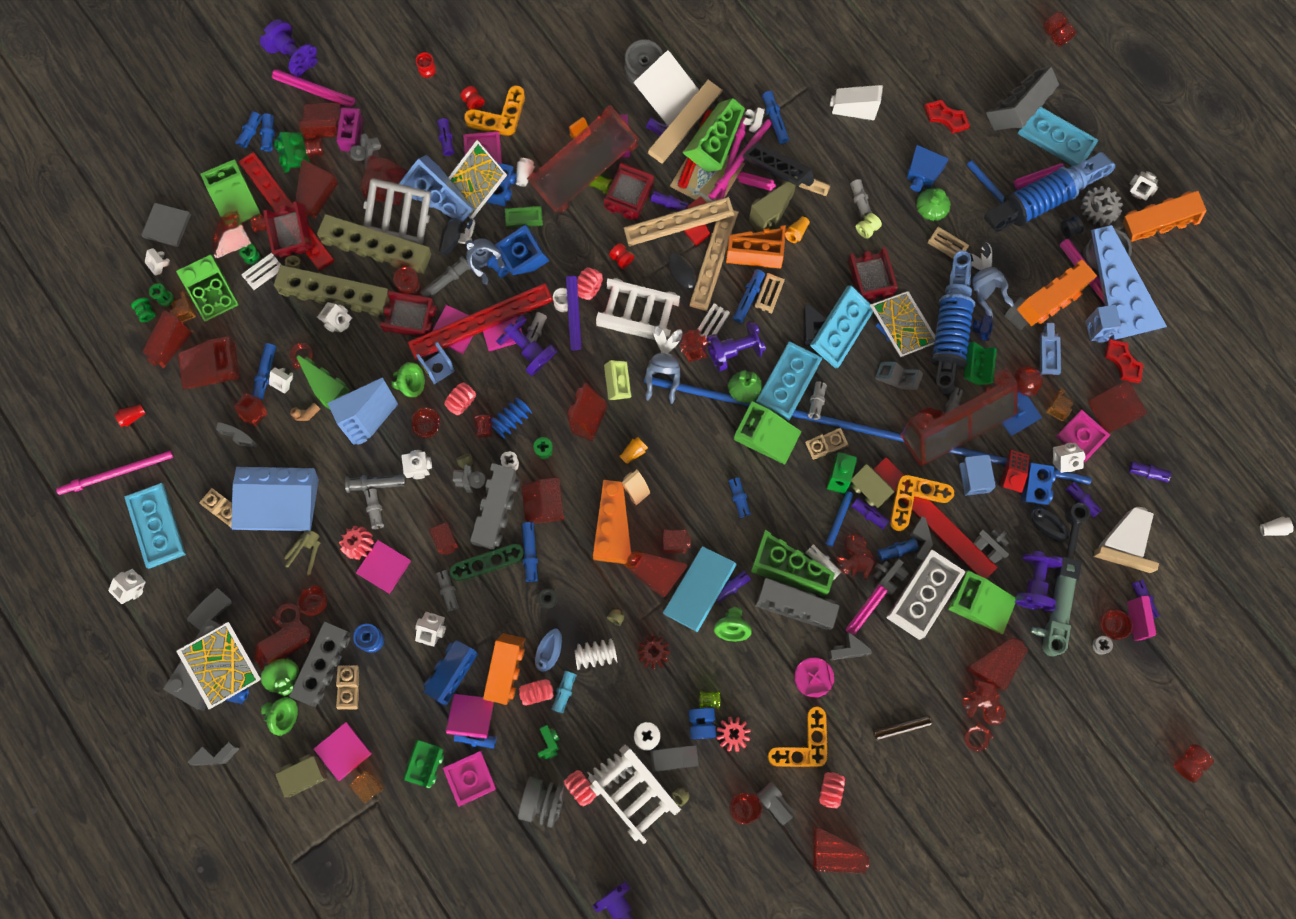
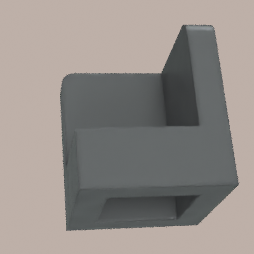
(1015, 317)

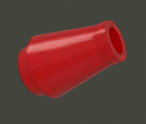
(129, 415)

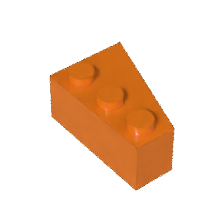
(757, 248)
(504, 669)

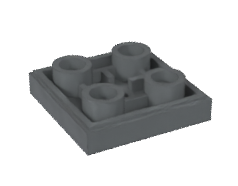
(166, 225)

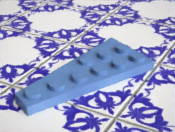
(1123, 286)

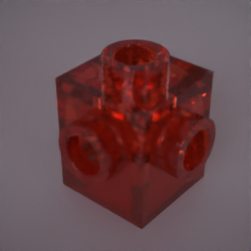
(693, 345)

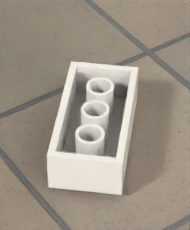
(925, 595)

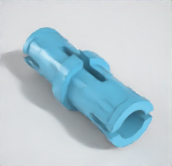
(564, 691)

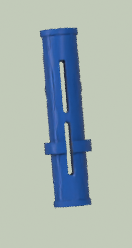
(772, 110)
(752, 289)
(261, 379)
(530, 560)

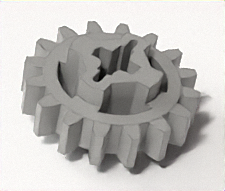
(1101, 205)

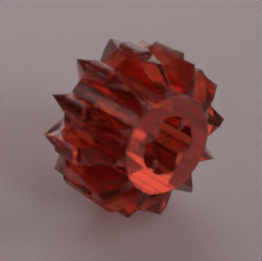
(659, 648)

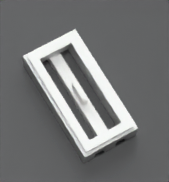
(260, 269)
(719, 311)

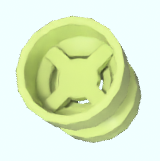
(866, 227)

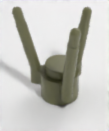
(307, 540)

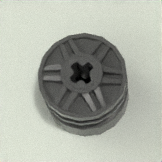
(541, 802)

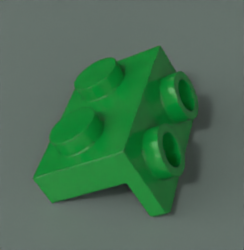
(291, 150)
(980, 364)
(550, 737)
(423, 764)

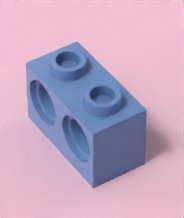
(1103, 323)

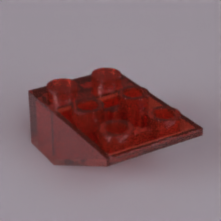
(209, 363)
(586, 413)

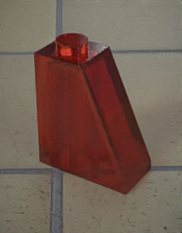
(314, 188)
(165, 340)
(655, 571)
(282, 644)
(1000, 663)
(837, 855)

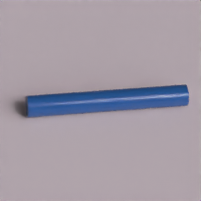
(985, 180)
(839, 518)

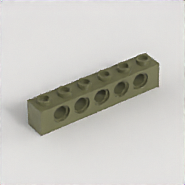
(332, 226)
(289, 276)

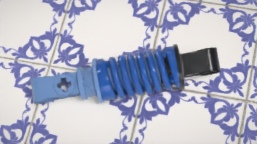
(1047, 192)
(954, 324)

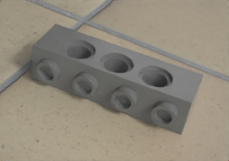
(310, 670)

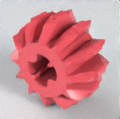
(589, 283)
(460, 398)
(356, 542)
(536, 692)
(734, 726)
(579, 788)
(832, 790)

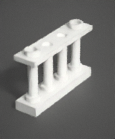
(624, 323)
(653, 789)

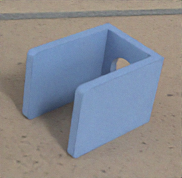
(977, 475)

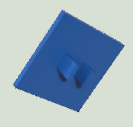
(1025, 416)

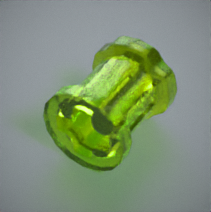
(602, 184)
(709, 699)

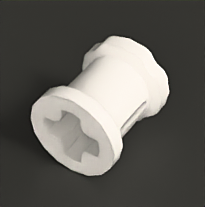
(509, 456)

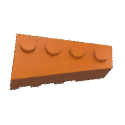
(1165, 216)
(1057, 294)
(612, 531)

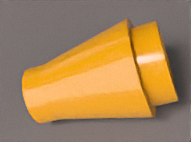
(796, 230)
(633, 450)

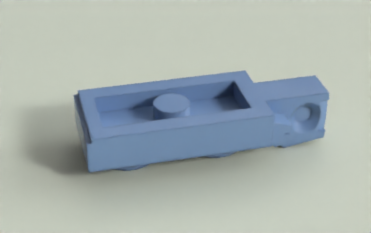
(1050, 351)

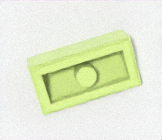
(617, 380)

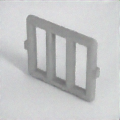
(409, 191)

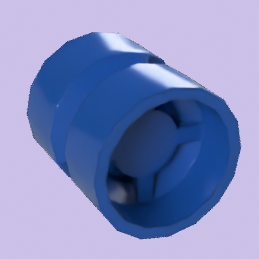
(368, 638)
(702, 731)

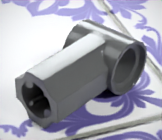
(772, 800)

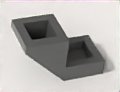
(895, 375)
(922, 535)
(206, 756)
(674, 758)

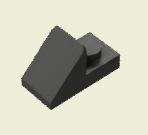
(854, 648)

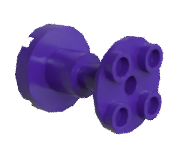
(279, 39)
(729, 348)
(531, 350)
(1037, 588)
(615, 902)

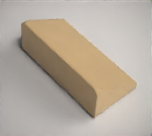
(818, 187)

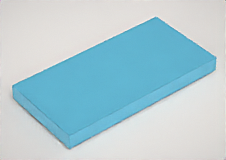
(1058, 137)
(842, 327)
(789, 380)
(155, 525)
(699, 589)

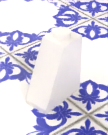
(857, 101)
(1130, 533)

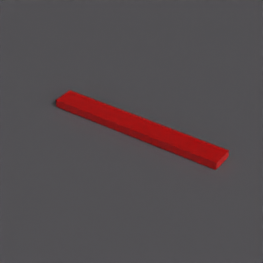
(277, 198)
(481, 321)
(940, 524)

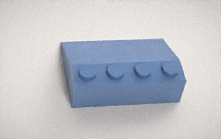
(363, 410)
(273, 498)

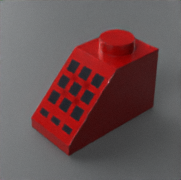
(1015, 471)

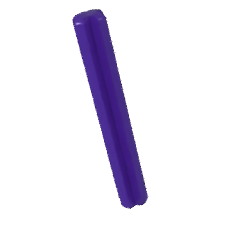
(573, 312)

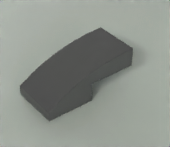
(238, 436)
(209, 608)

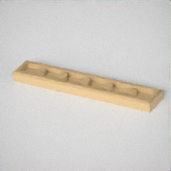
(684, 121)
(679, 221)
(712, 263)

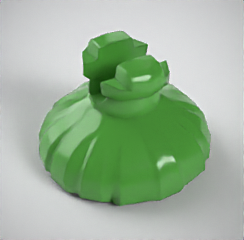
(933, 204)
(409, 380)
(745, 386)
(732, 626)
(280, 676)
(280, 715)

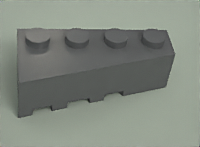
(1023, 100)
(495, 507)
(797, 604)
(181, 683)

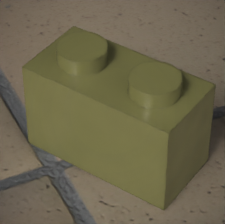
(872, 486)
(300, 776)

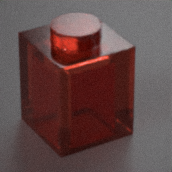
(250, 409)
(443, 539)
(676, 541)

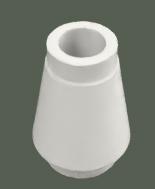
(524, 170)
(1278, 526)

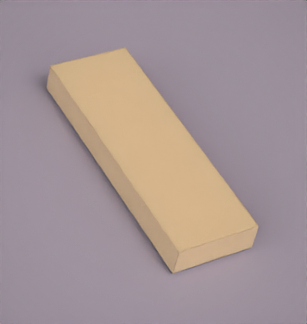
(1126, 559)

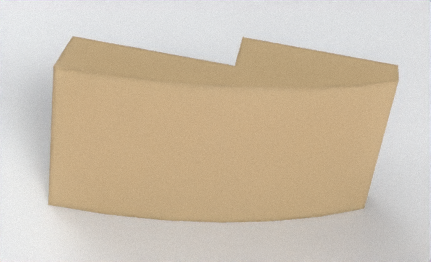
(826, 444)
(636, 487)
(218, 506)
(348, 687)

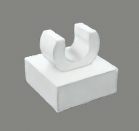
(755, 119)
(155, 262)
(280, 379)

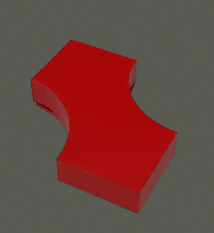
(953, 119)
(697, 233)
(1128, 367)

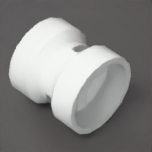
(560, 297)

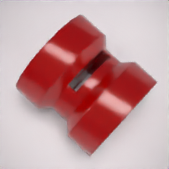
(425, 65)
(471, 97)
(622, 256)

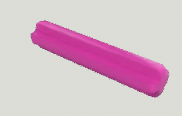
(1026, 180)
(756, 181)
(866, 609)

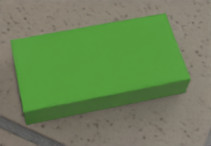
(523, 216)

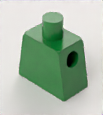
(841, 471)

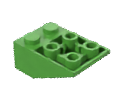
(230, 190)
(208, 287)
(322, 383)
(767, 433)
(982, 602)

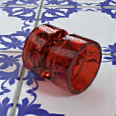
(1059, 29)
(407, 281)
(1193, 763)

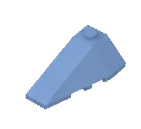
(444, 194)

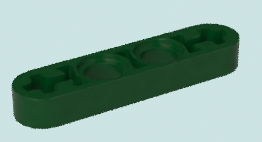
(488, 566)

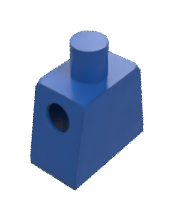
(925, 168)

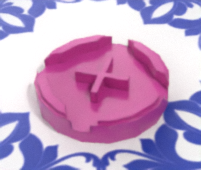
(814, 677)

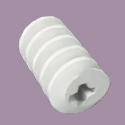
(595, 654)
(645, 728)
(605, 769)

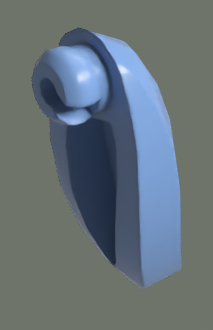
(548, 650)

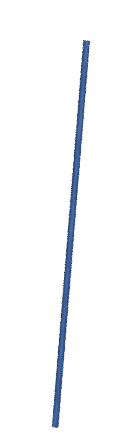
(853, 426)

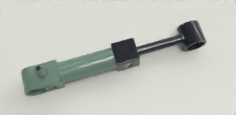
(1066, 576)

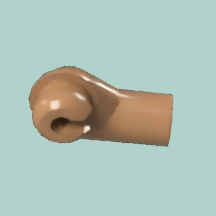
(304, 415)

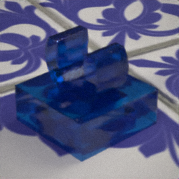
(984, 327)

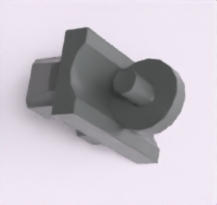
(367, 148)
(468, 478)
(998, 552)
(896, 570)

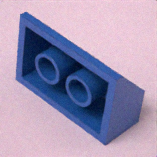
(450, 672)

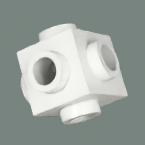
(1140, 191)
(335, 317)
(1068, 457)
(416, 464)
(127, 586)
(430, 629)

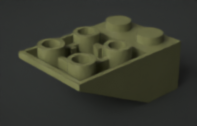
(769, 210)

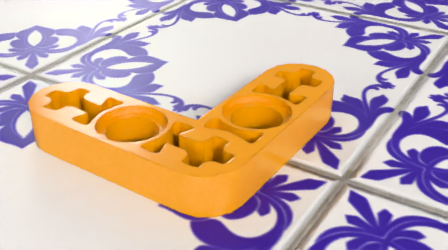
(500, 120)
(915, 490)
(807, 753)

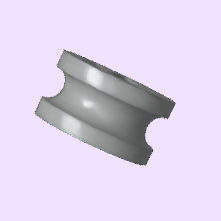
(1108, 644)

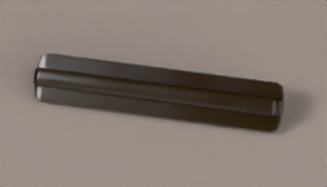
(902, 728)

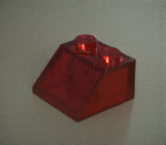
(383, 170)
(230, 234)
(1117, 407)
(543, 501)

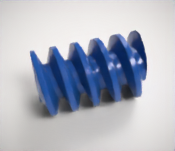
(510, 416)

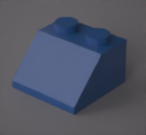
(522, 251)

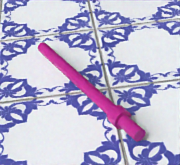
(739, 135)
(721, 183)
(79, 484)

